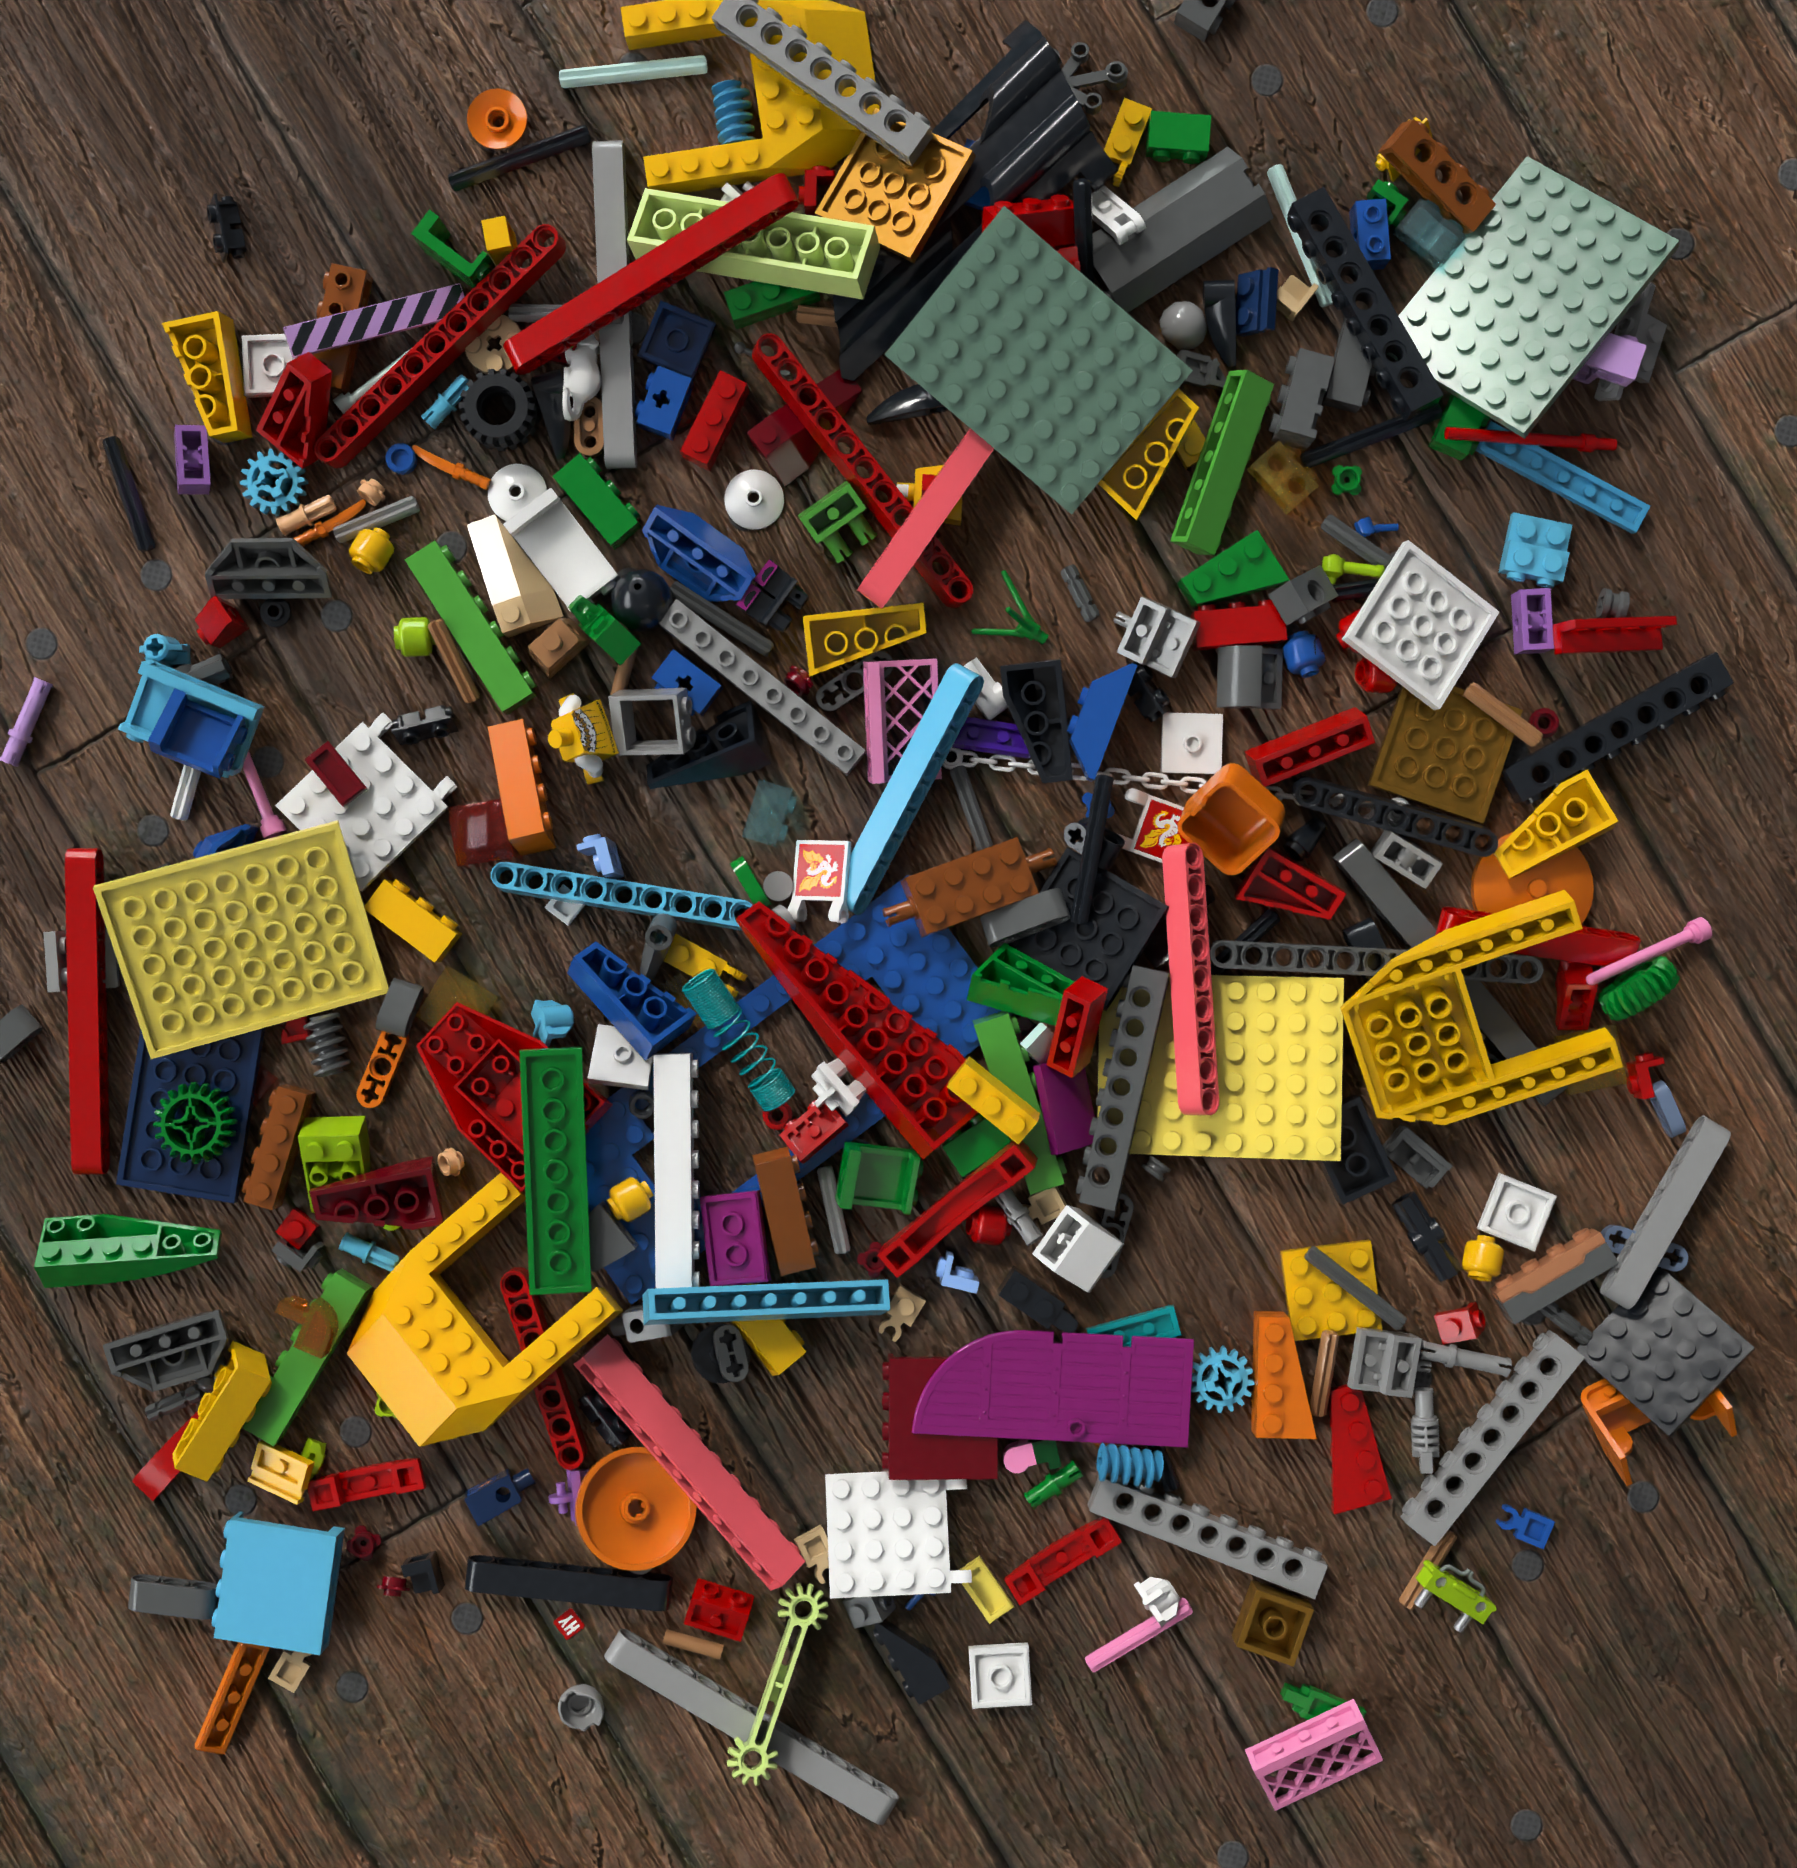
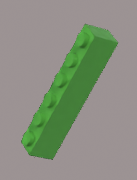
(1222, 462)
(471, 627)
(1007, 1063)
(300, 1370)

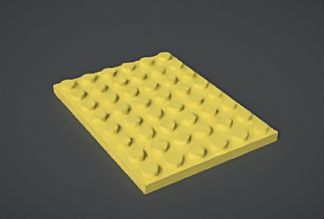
(242, 939)
(1274, 1067)

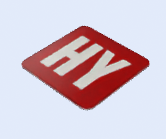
(569, 1623)

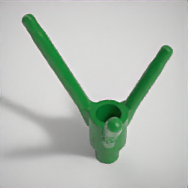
(1027, 626)

